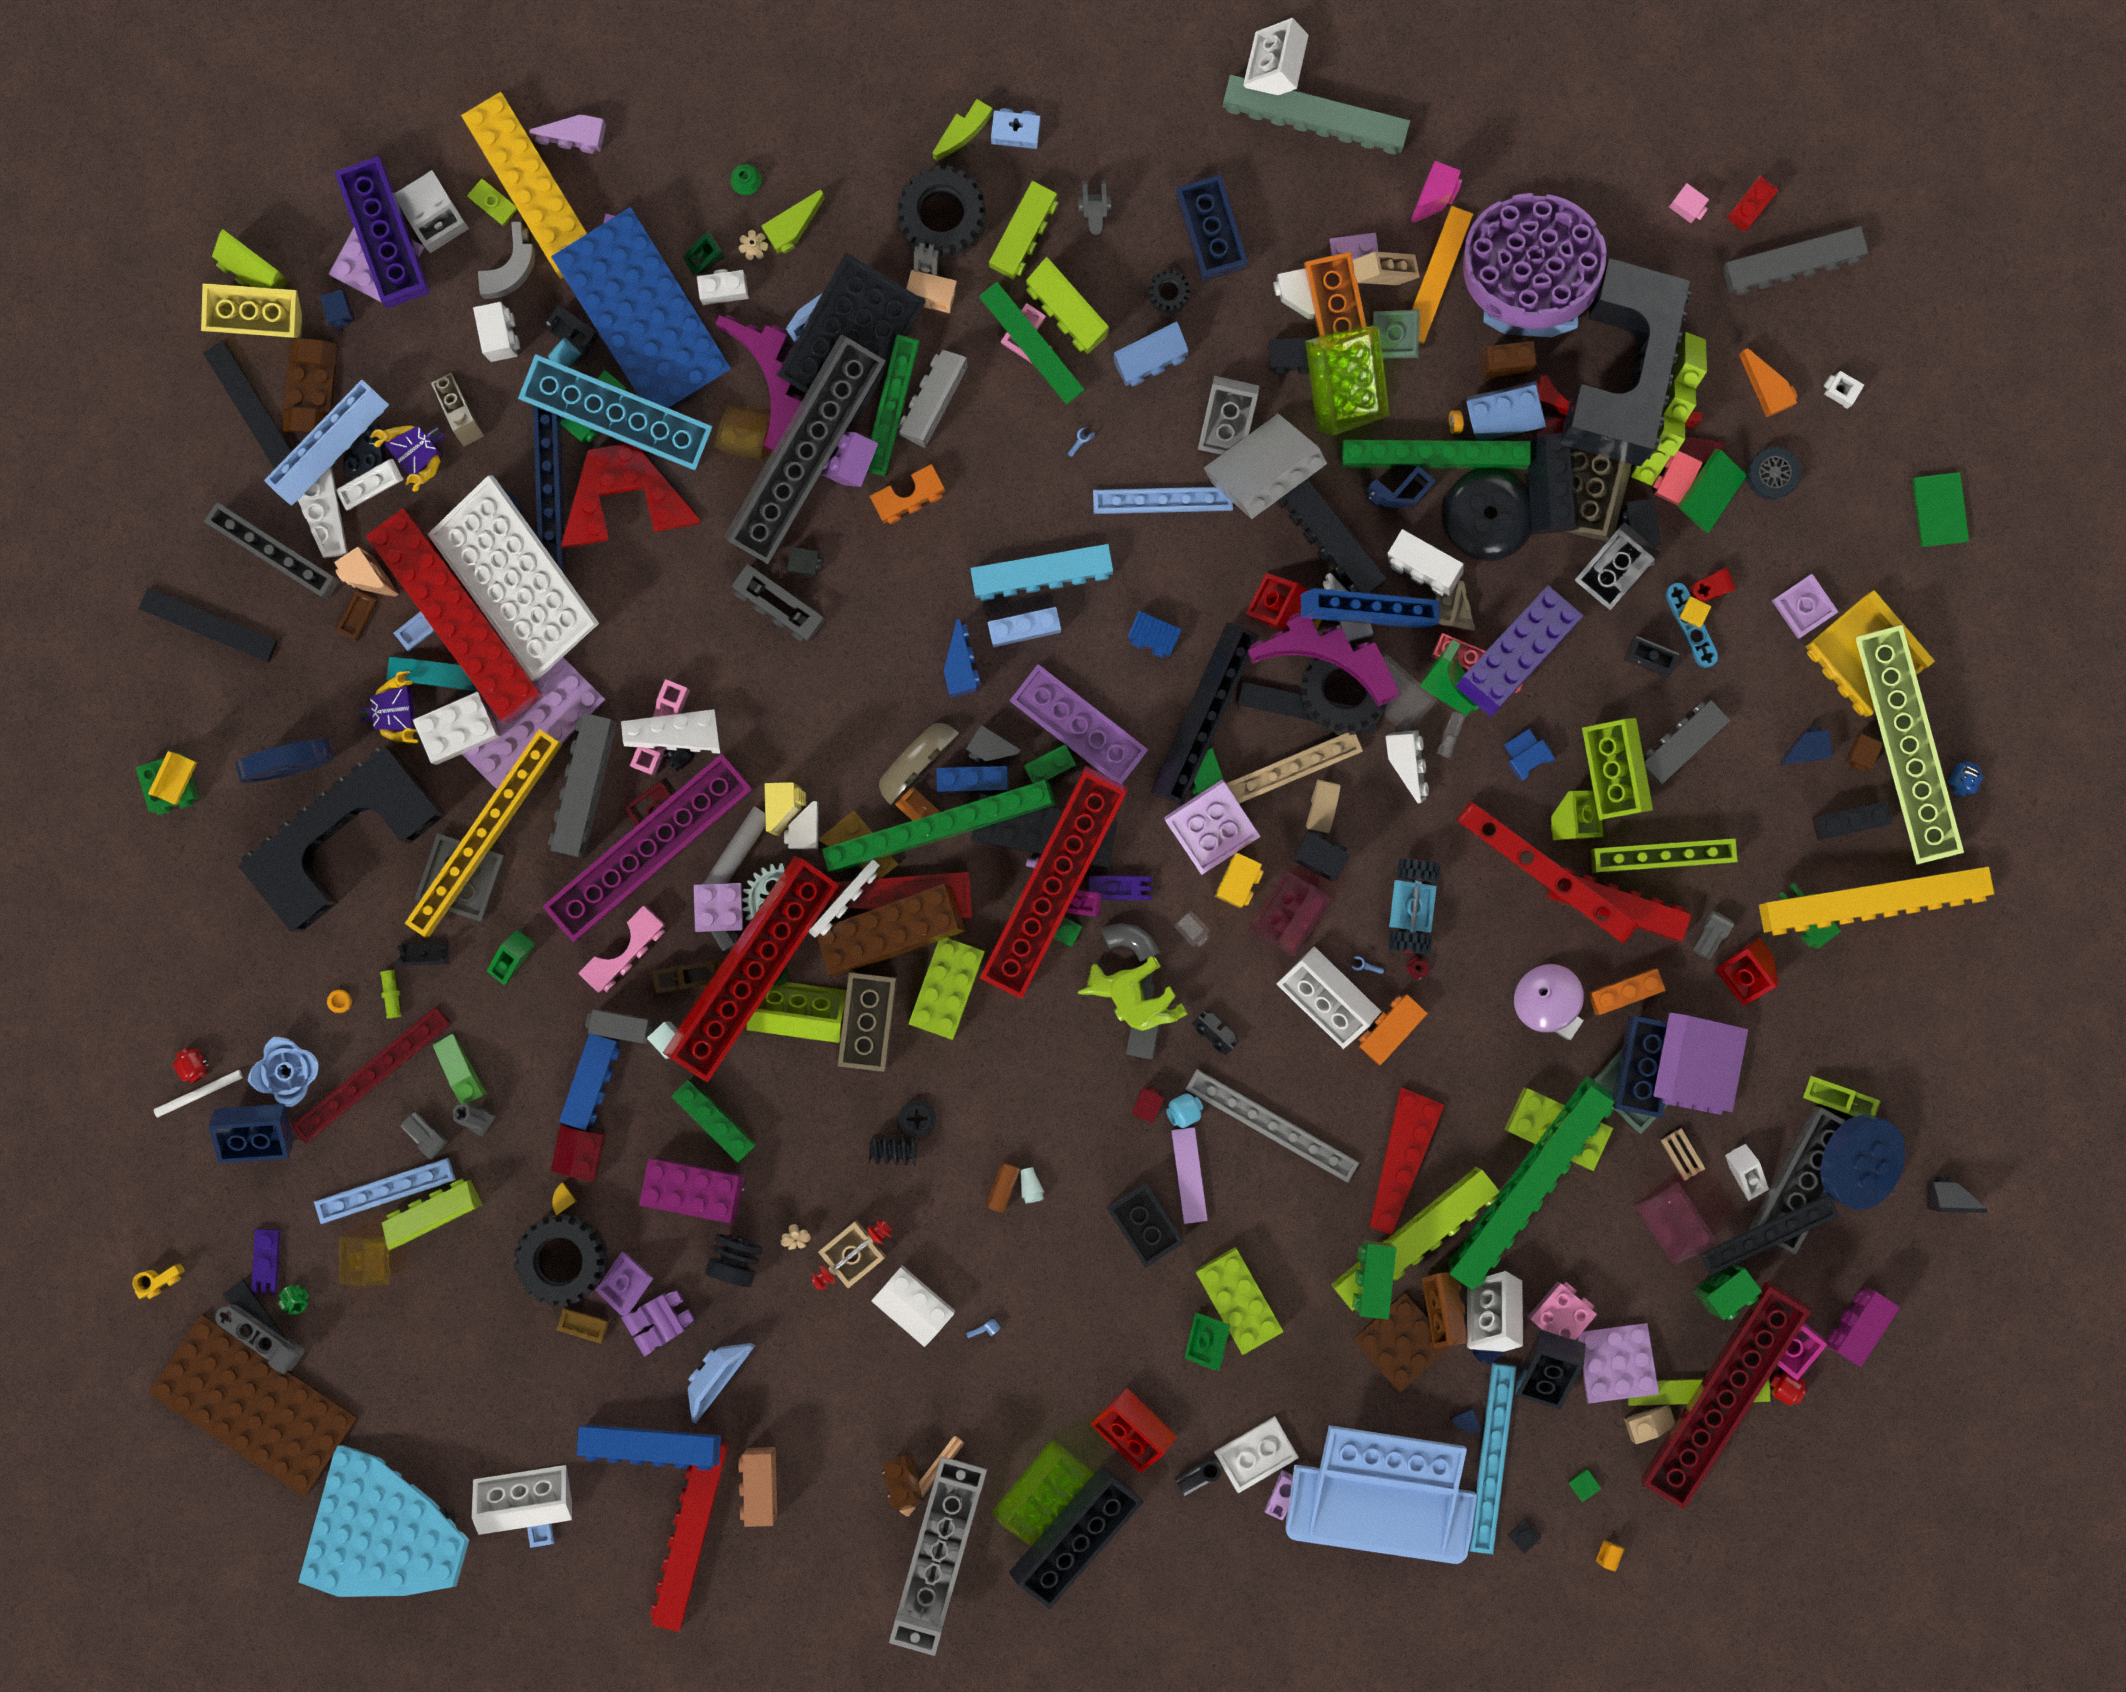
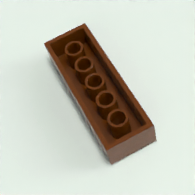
(891, 930)

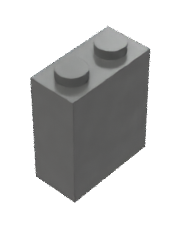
(619, 1026)

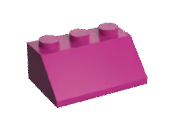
(1438, 190)
(1802, 1351)

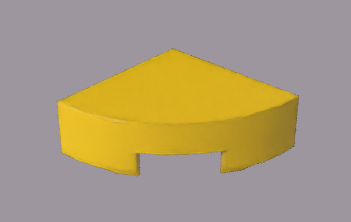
(562, 1198)

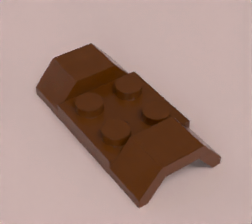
(309, 384)

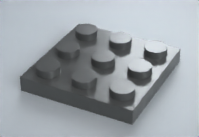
(476, 894)

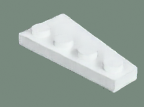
(323, 515)
(685, 730)

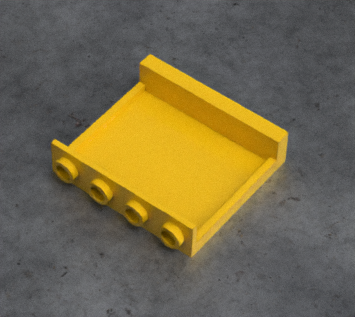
(1839, 652)

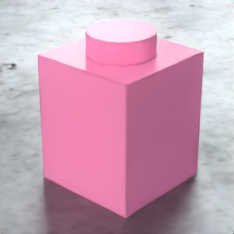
(1690, 203)

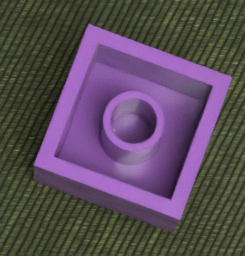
(850, 460)

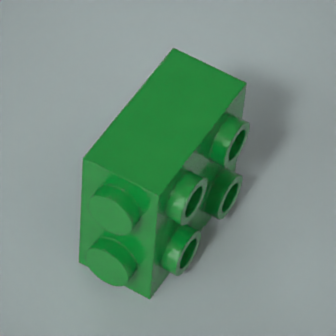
(147, 775)

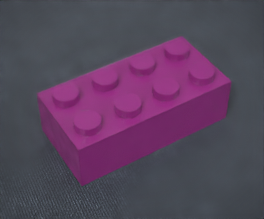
(692, 1190)

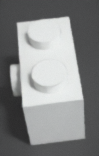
(722, 287)

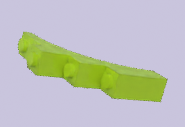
(1688, 373)

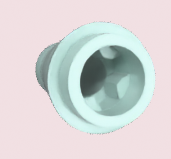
(1030, 1186)

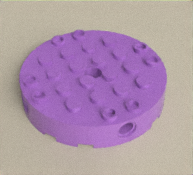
(1534, 261)

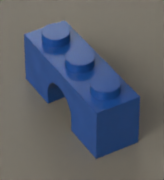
(972, 779)

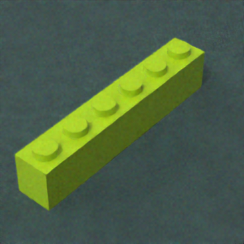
(1663, 855)

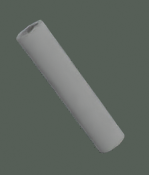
(738, 848)

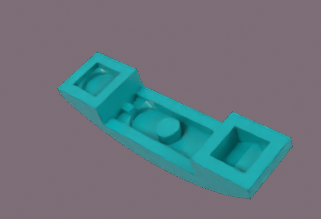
(431, 673)

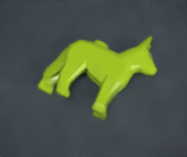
(1128, 996)

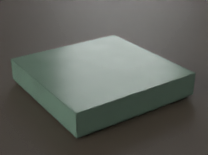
(1398, 333)

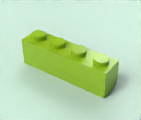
(1023, 229)

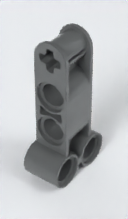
(283, 1353)

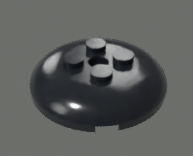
(1465, 517)

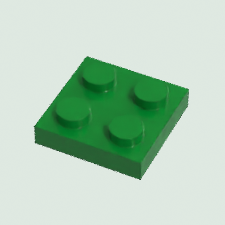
(1207, 1341)

